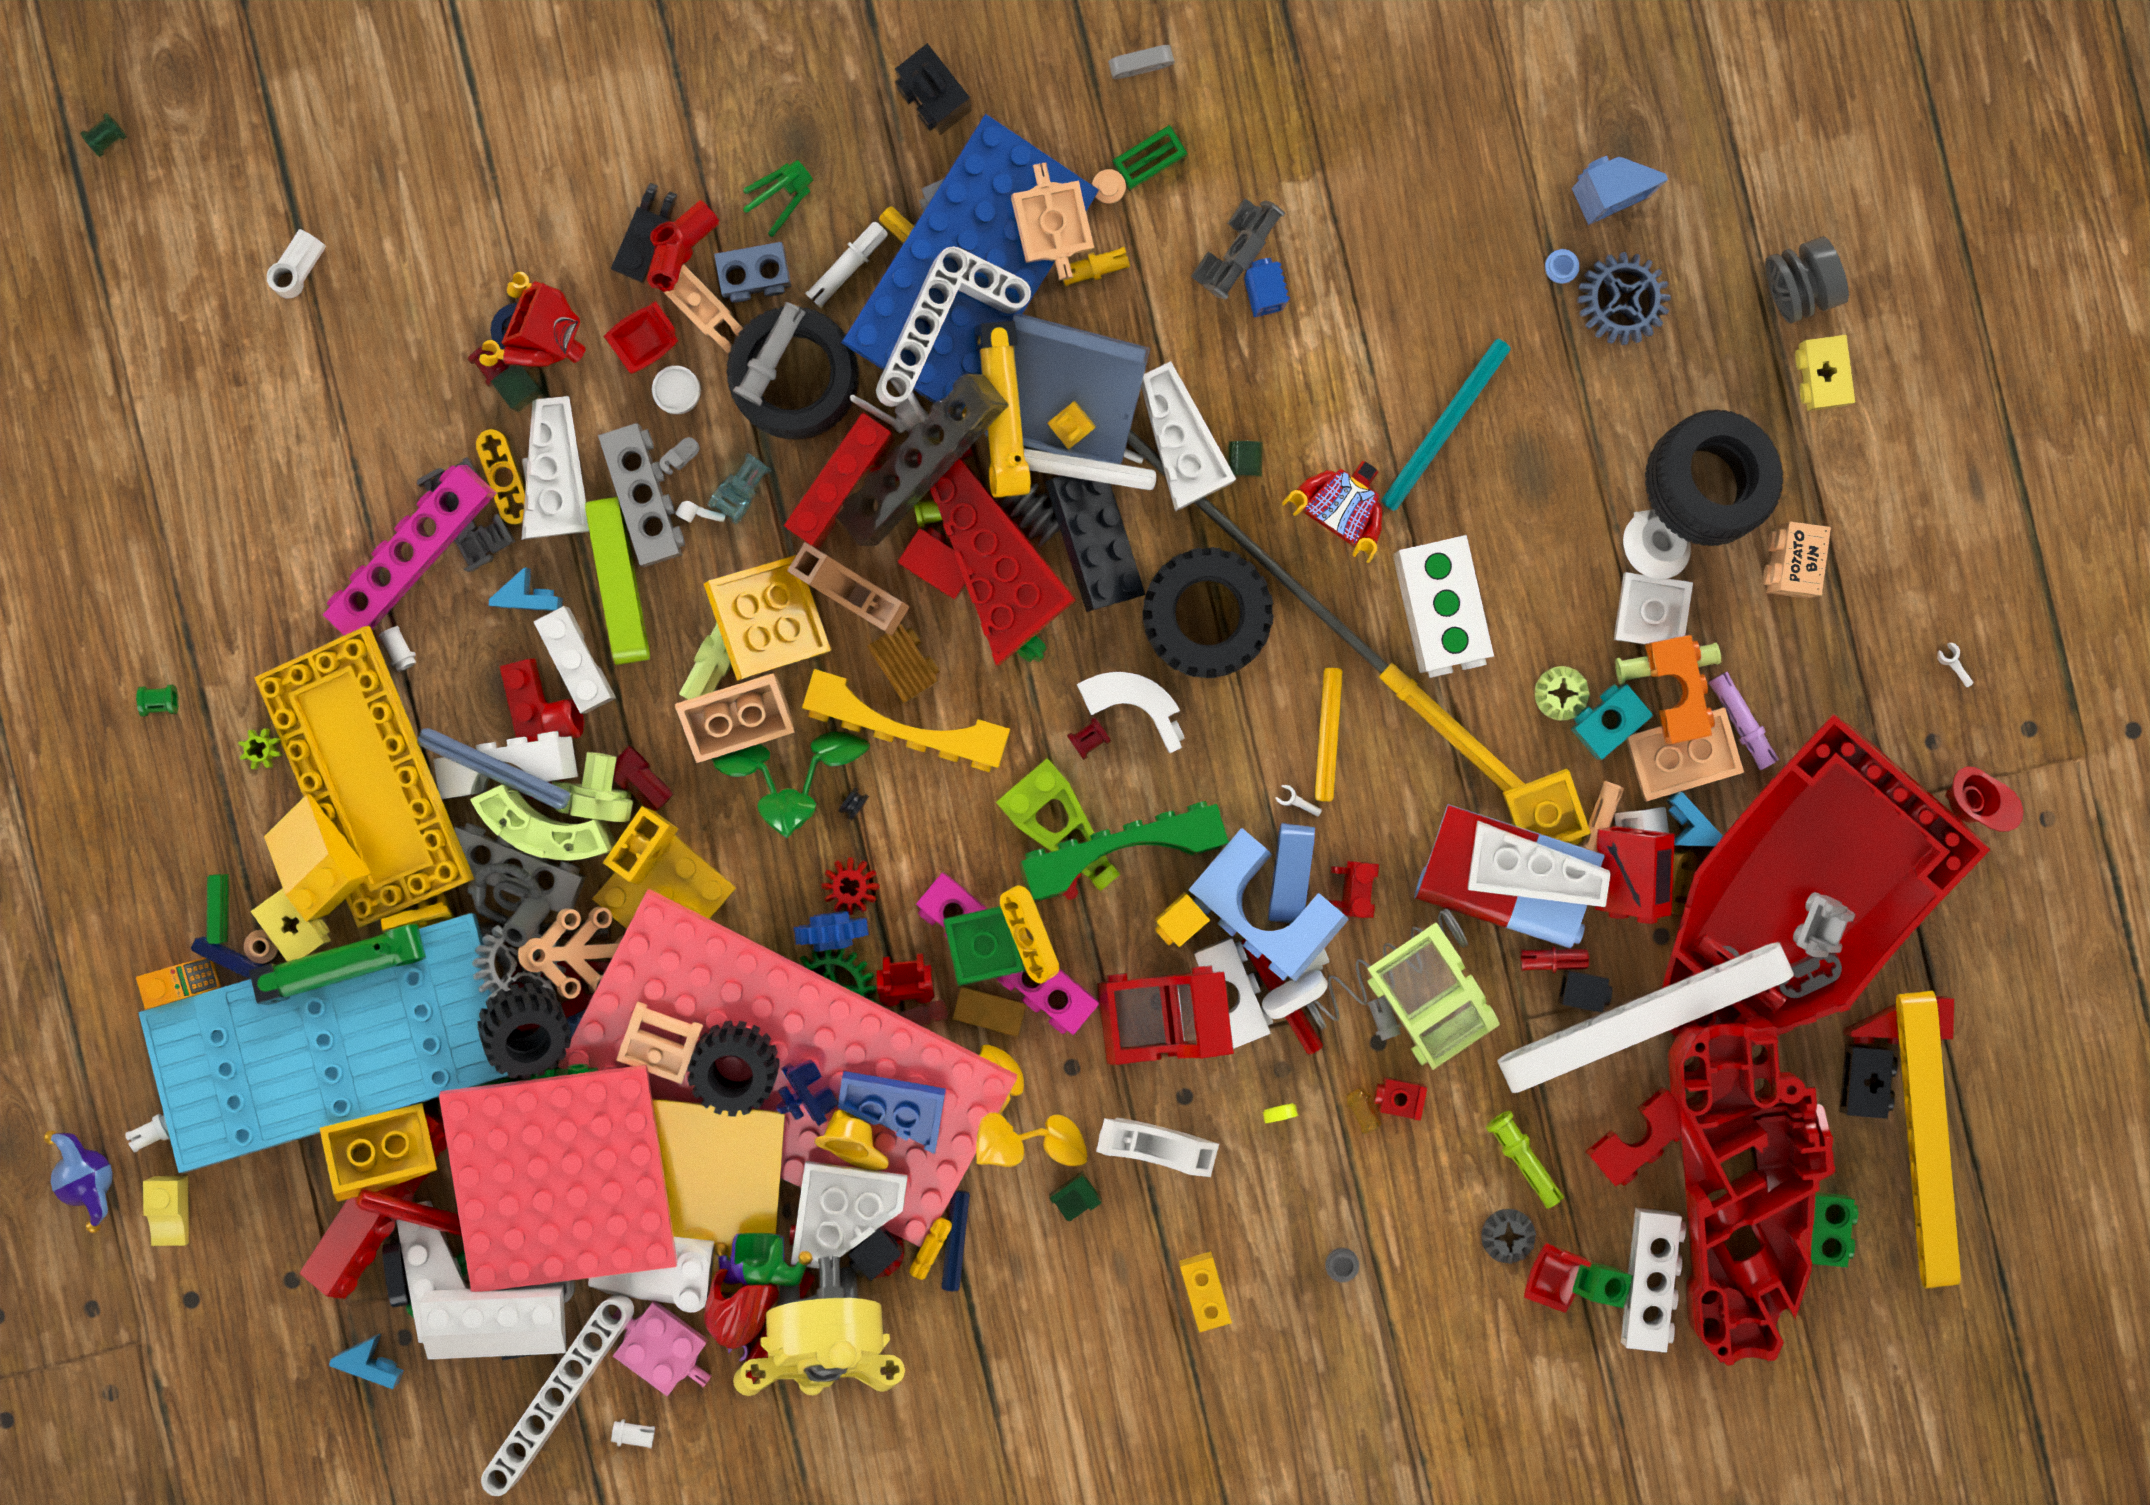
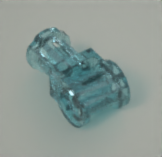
(739, 489)

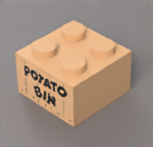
(1797, 560)

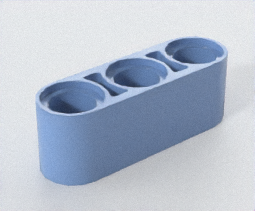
(1291, 872)

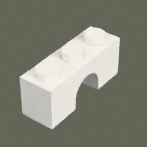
(576, 666)
(1246, 1018)

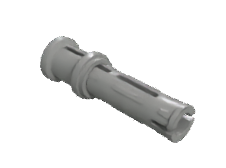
(763, 367)

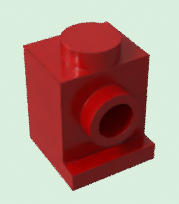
(1414, 1102)

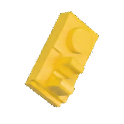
(424, 916)

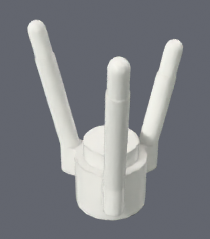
(908, 412)

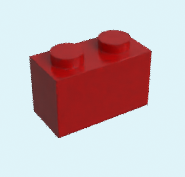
(933, 562)

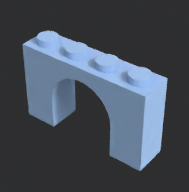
(1222, 891)

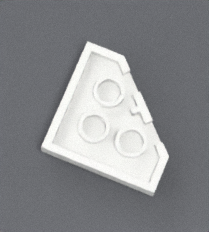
(843, 1208)

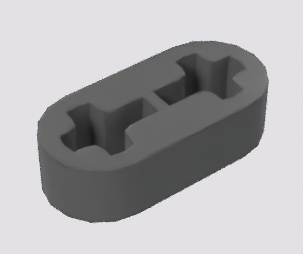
(1815, 980)

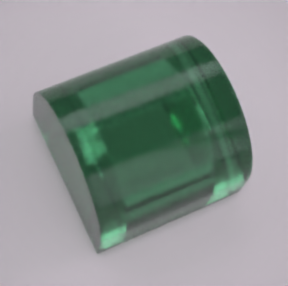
(1245, 458)

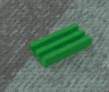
(1174, 143)
(217, 908)

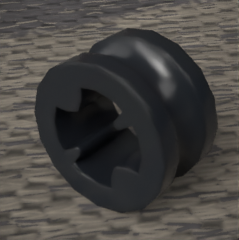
(853, 803)

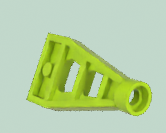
(1032, 794)

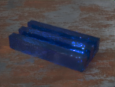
(224, 956)

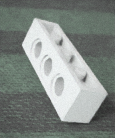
(1647, 1227)

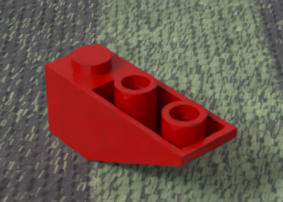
(1884, 1024)

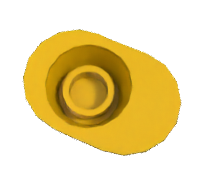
(852, 1141)

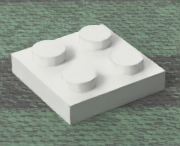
(1652, 609)

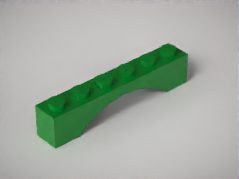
(1191, 833)

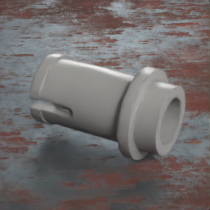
(1384, 1019)

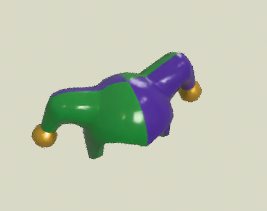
(760, 1261)

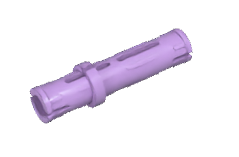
(1750, 732)

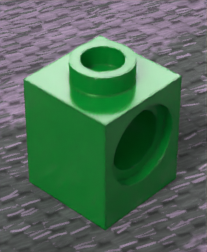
(1603, 1284)

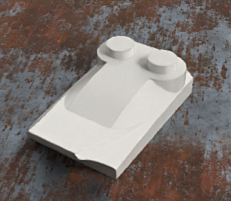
(681, 1285)

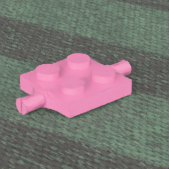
(661, 1348)

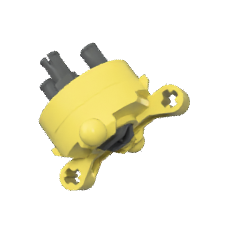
(823, 1338)

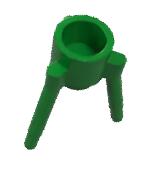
(791, 178)

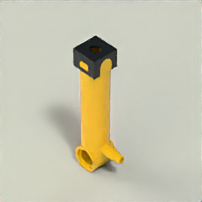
(1008, 469)

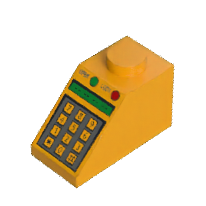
(178, 982)

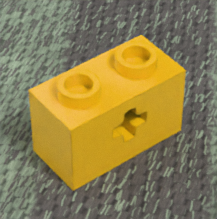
(640, 845)
(1180, 920)
(1205, 1291)

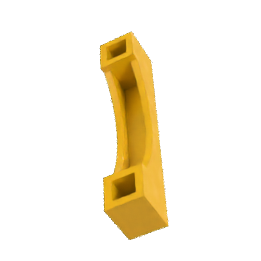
(831, 697)

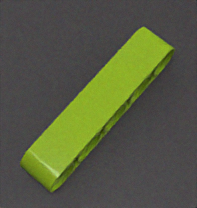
(617, 581)

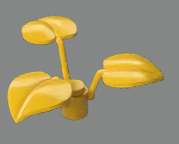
(1003, 1147)

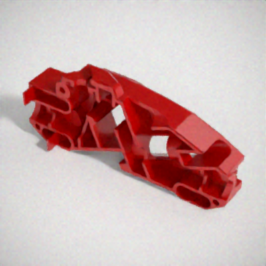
(1776, 1200)

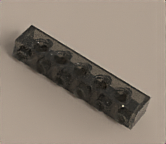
(983, 408)

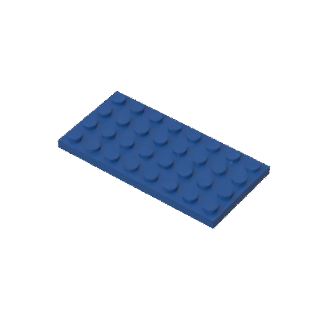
(978, 216)

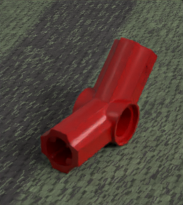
(674, 244)

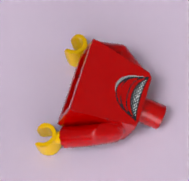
(539, 329)

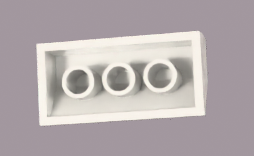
(493, 1322)

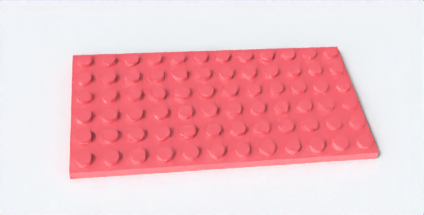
(714, 976)

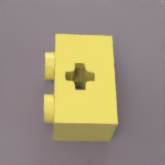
(1831, 356)
(276, 916)

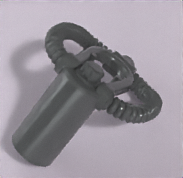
(528, 912)

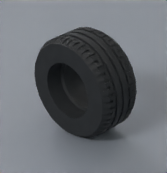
(1746, 452)

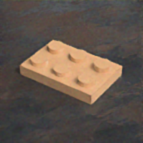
(1683, 765)

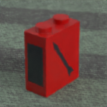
(1639, 872)

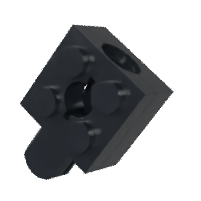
(933, 90)

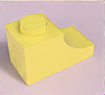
(167, 1209)

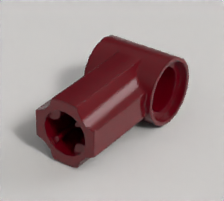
(634, 774)

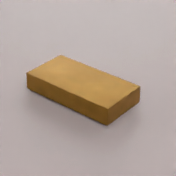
(989, 1011)

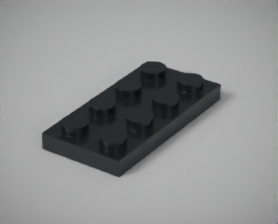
(1095, 541)

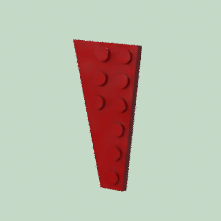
(1000, 567)

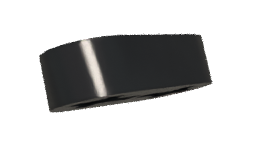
(395, 1275)

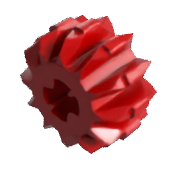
(848, 897)

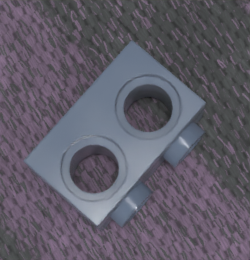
(752, 262)

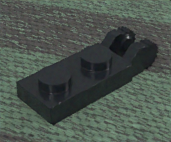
(636, 248)

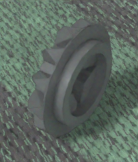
(1496, 1226)

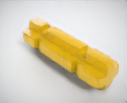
(930, 1248)

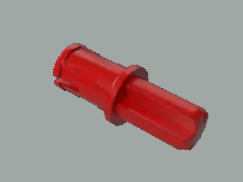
(1554, 959)

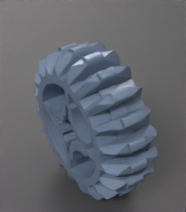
(1633, 312)

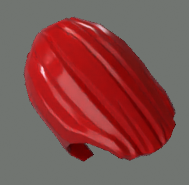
(741, 1317)

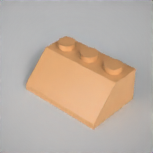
(735, 717)

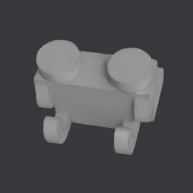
(1822, 926)

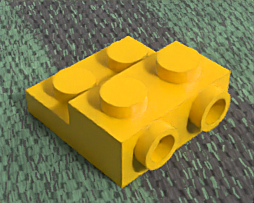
(1549, 808)

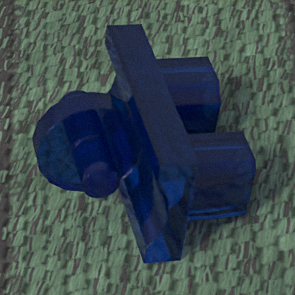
(816, 1105)

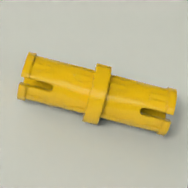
(1097, 265)

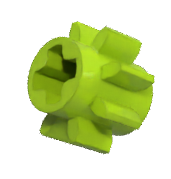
(252, 744)

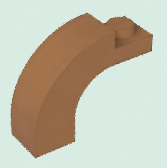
(848, 588)

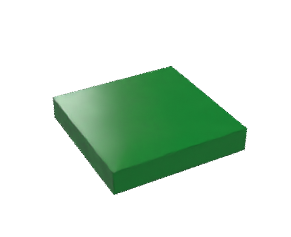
(982, 946)

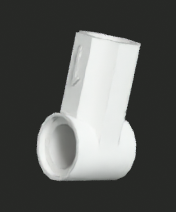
(298, 261)

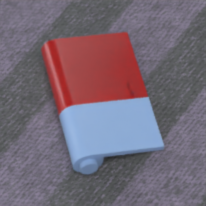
(1447, 876)

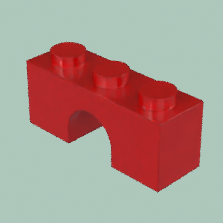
(1621, 1160)

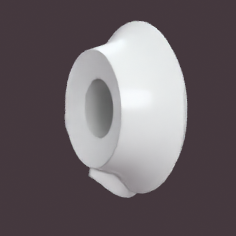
(1653, 547)

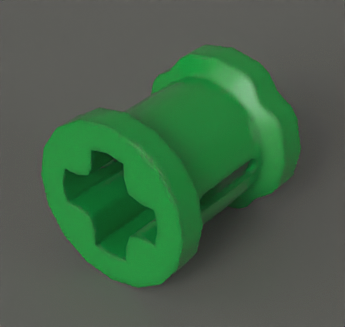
(157, 700)

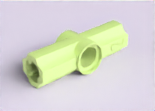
(710, 666)

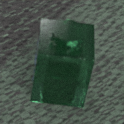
(517, 387)

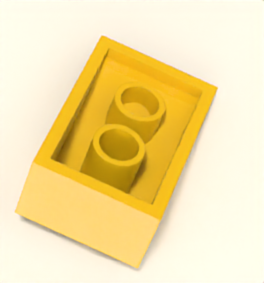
(313, 860)
(377, 1151)

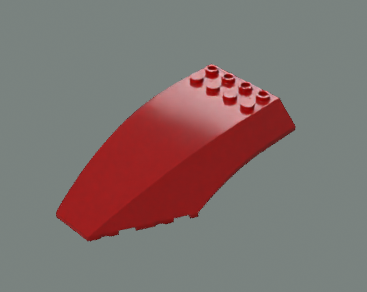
(1836, 826)

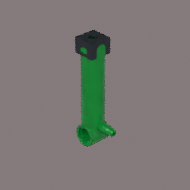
(392, 949)

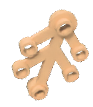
(572, 952)

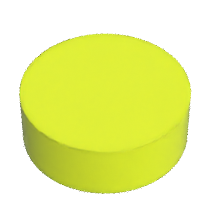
(1280, 1113)

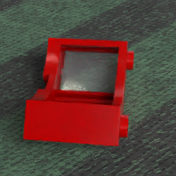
(1176, 1009)

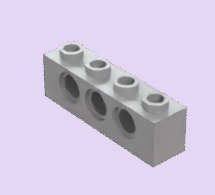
(616, 448)
(566, 875)

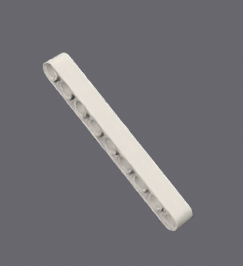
(1646, 1017)

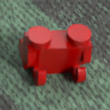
(1356, 888)
(905, 981)

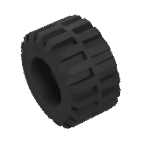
(531, 1053)
(730, 1094)

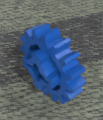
(831, 931)

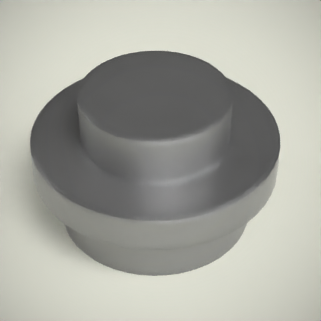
(1342, 1264)

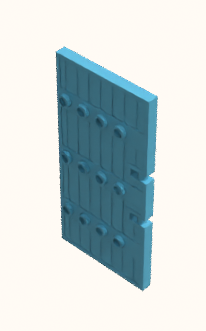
(275, 1073)

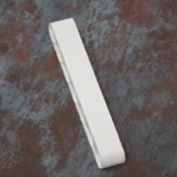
(546, 1406)

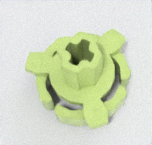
(595, 795)

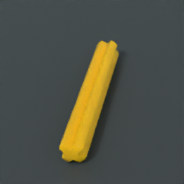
(1328, 734)

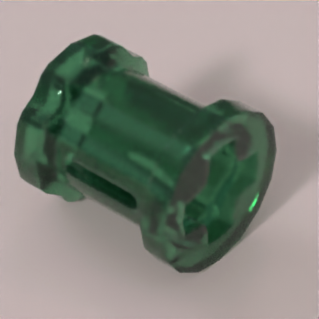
(103, 134)

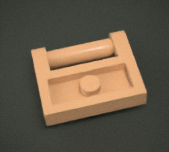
(658, 1053)

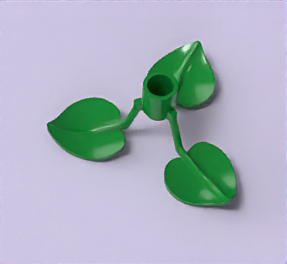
(789, 807)

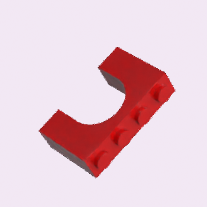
(858, 451)

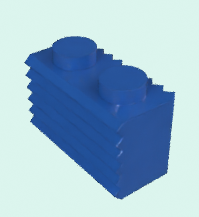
(1266, 287)

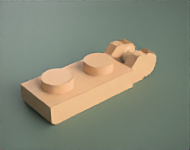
(702, 307)

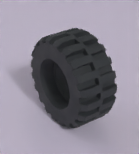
(1253, 601)

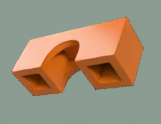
(1689, 717)

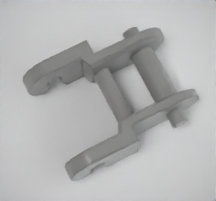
(679, 455)

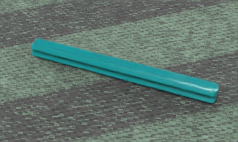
(1445, 424)

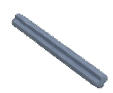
(493, 768)

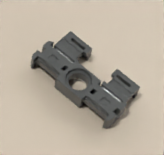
(1253, 226)
(479, 541)

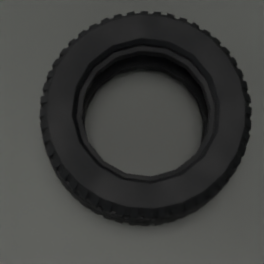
(822, 413)

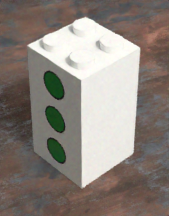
(1443, 606)

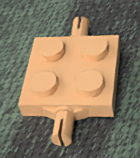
(1052, 221)

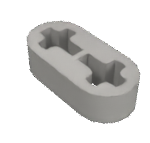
(1141, 62)

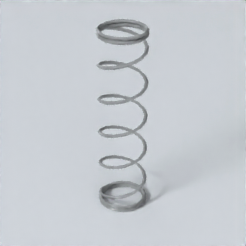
(1454, 928)

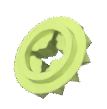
(1551, 681)

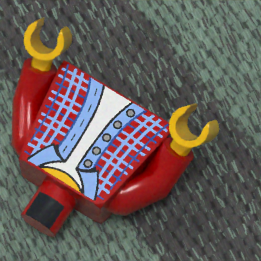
(1343, 505)

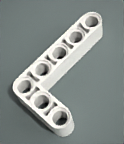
(936, 313)

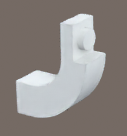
(1129, 688)
(1157, 1145)

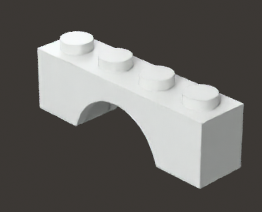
(547, 759)

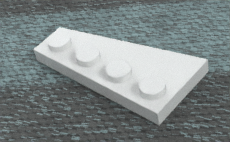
(1184, 442)
(554, 477)
(1527, 869)
(427, 1263)

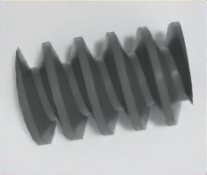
(1033, 513)

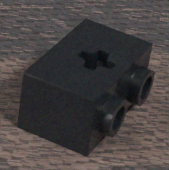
(1862, 1064)

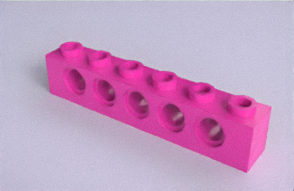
(472, 496)
(1063, 1019)

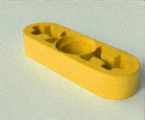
(486, 456)
(1039, 963)

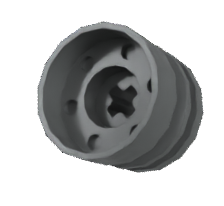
(1807, 279)

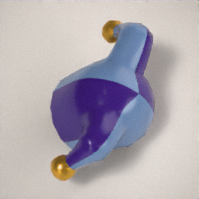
(81, 1177)

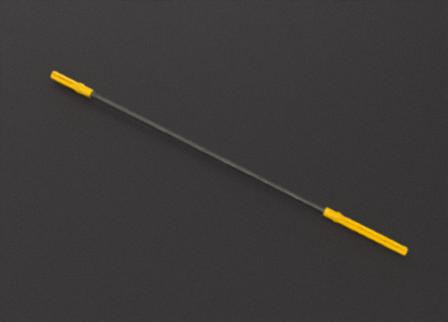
(1391, 675)

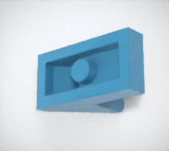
(516, 595)
(1700, 830)
(359, 1362)

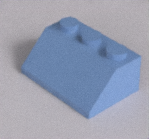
(1613, 186)

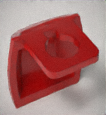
(642, 337)
(1554, 1277)

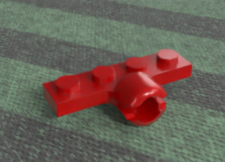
(531, 711)

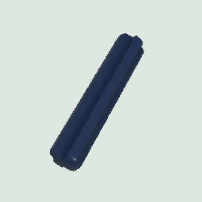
(955, 1241)

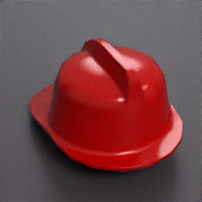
(1984, 800)

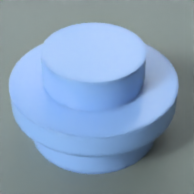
(1562, 266)

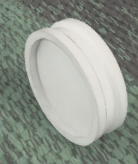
(676, 390)

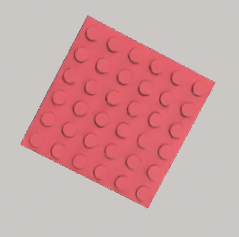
(558, 1178)

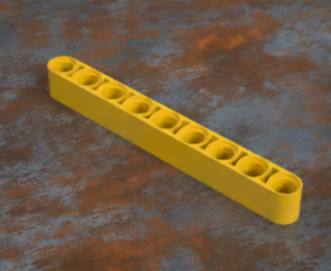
(1928, 1139)

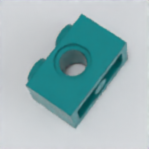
(1630, 714)

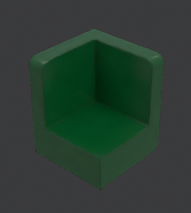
(1075, 1197)

